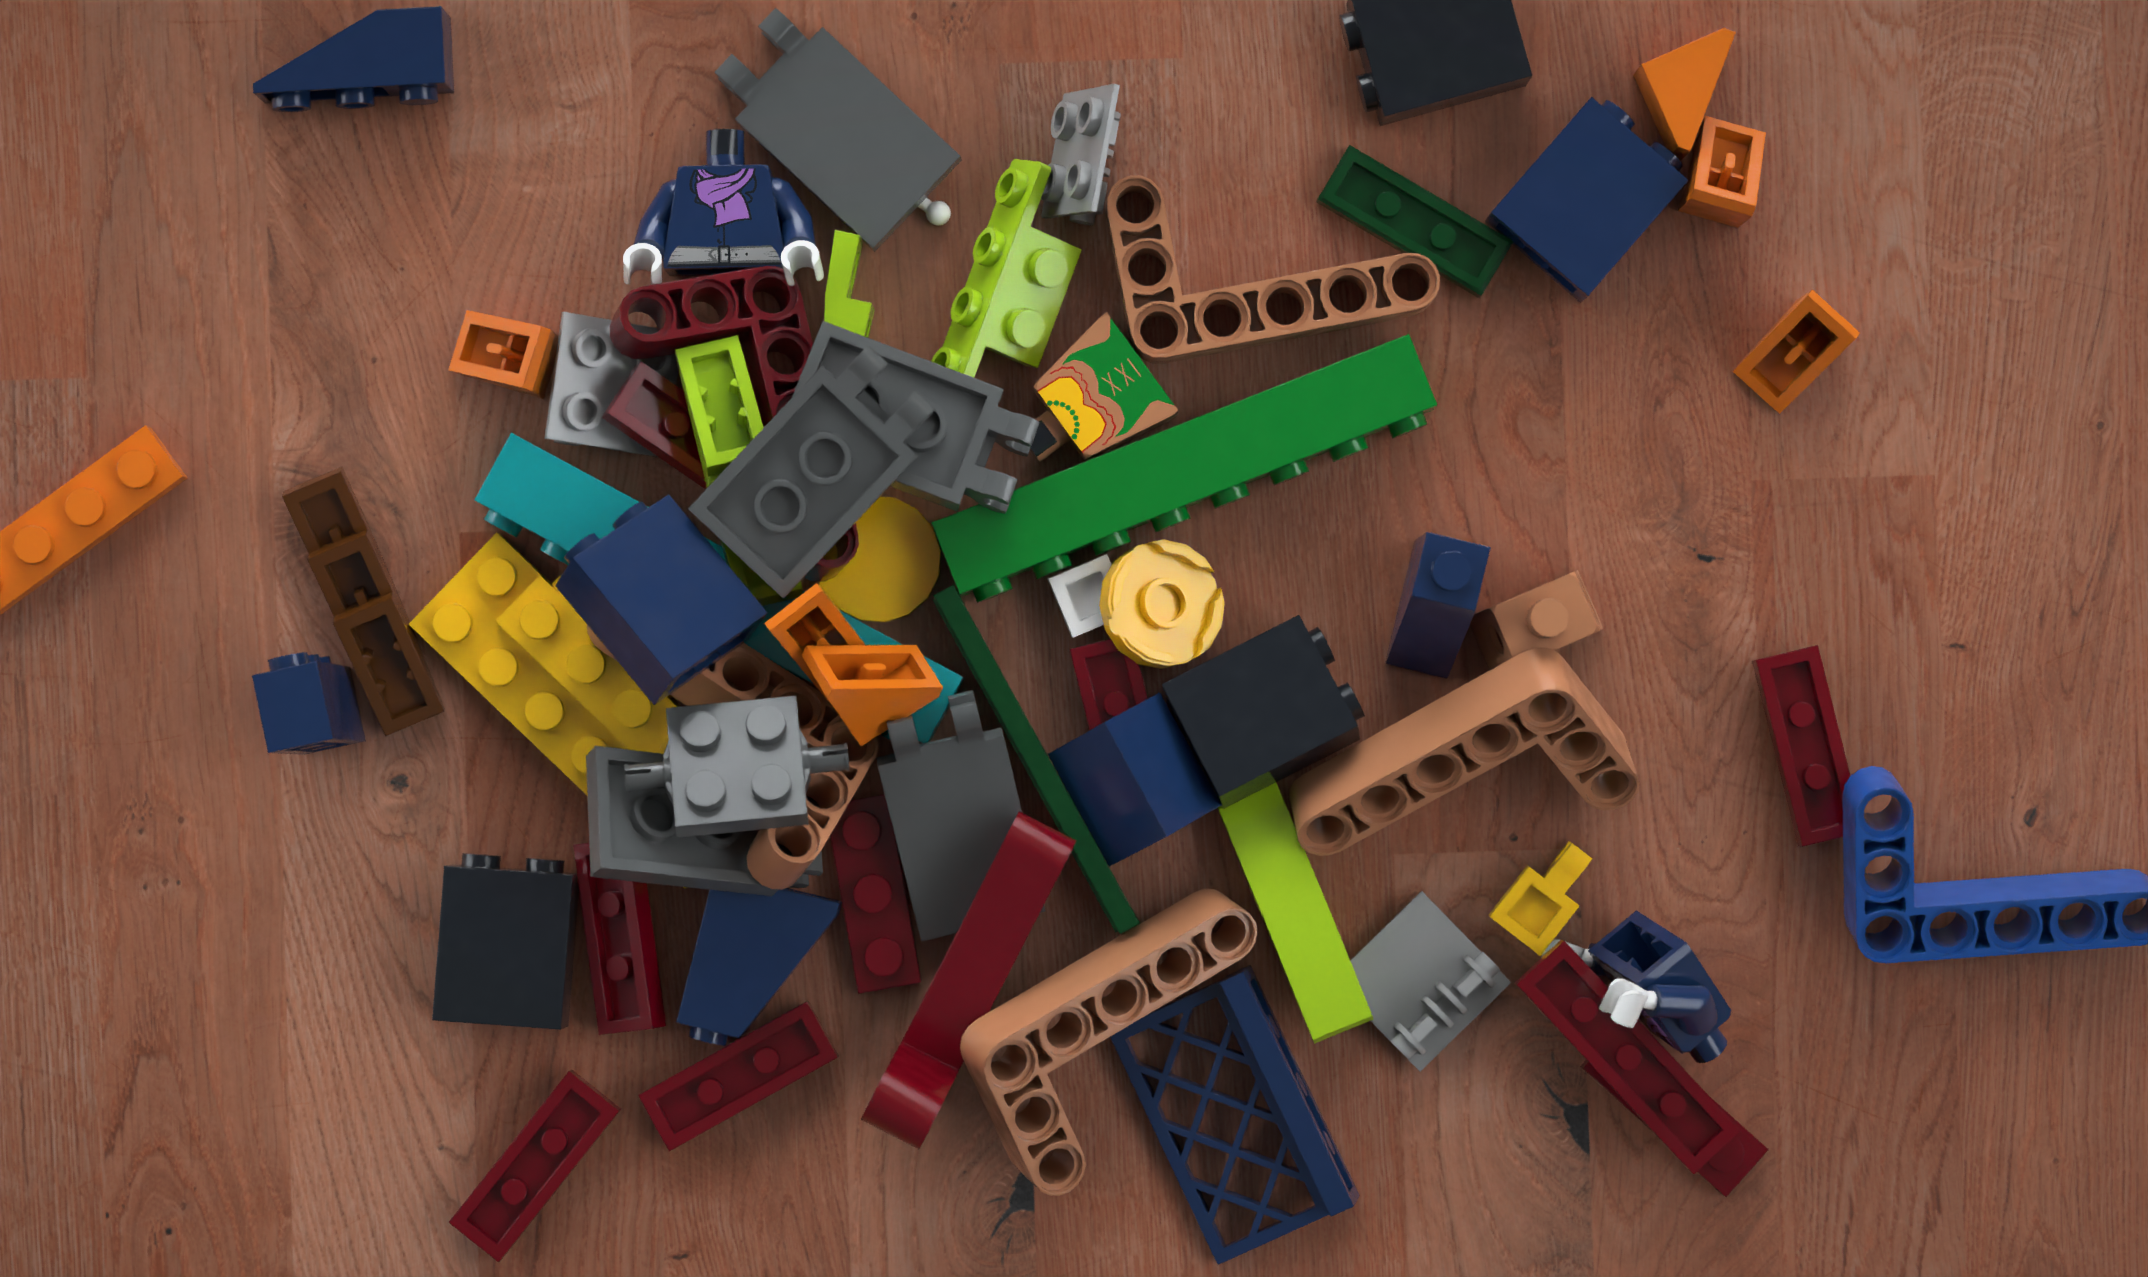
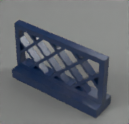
(1286, 1095)

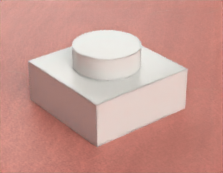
(1079, 594)

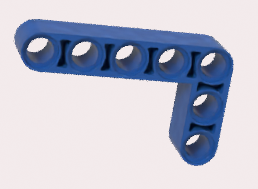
(1974, 900)

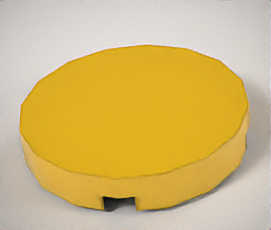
(892, 566)
(1161, 604)

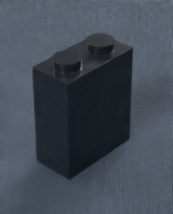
(1433, 53)
(1264, 710)
(506, 943)

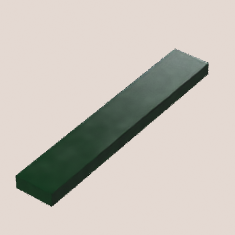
(1035, 759)

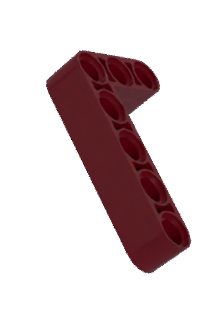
(758, 334)
(968, 979)

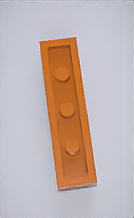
(84, 513)

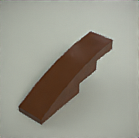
(363, 601)

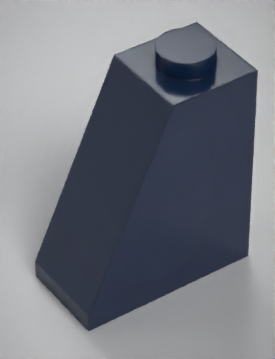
(1436, 603)
(746, 955)

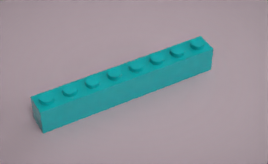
(567, 505)

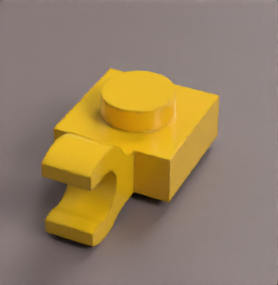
(1537, 905)

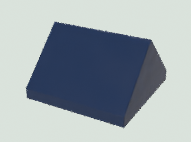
(1134, 779)

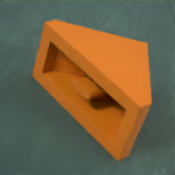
(1681, 86)
(1724, 173)
(1796, 351)
(505, 353)
(811, 622)
(872, 683)

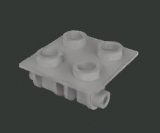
(1083, 131)
(587, 380)
(1425, 980)

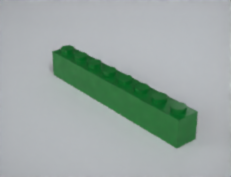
(1187, 465)

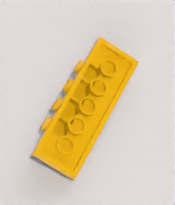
(536, 662)

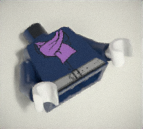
(723, 220)
(1659, 983)

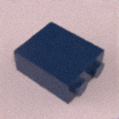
(1588, 197)
(659, 597)

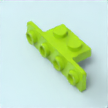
(1013, 282)

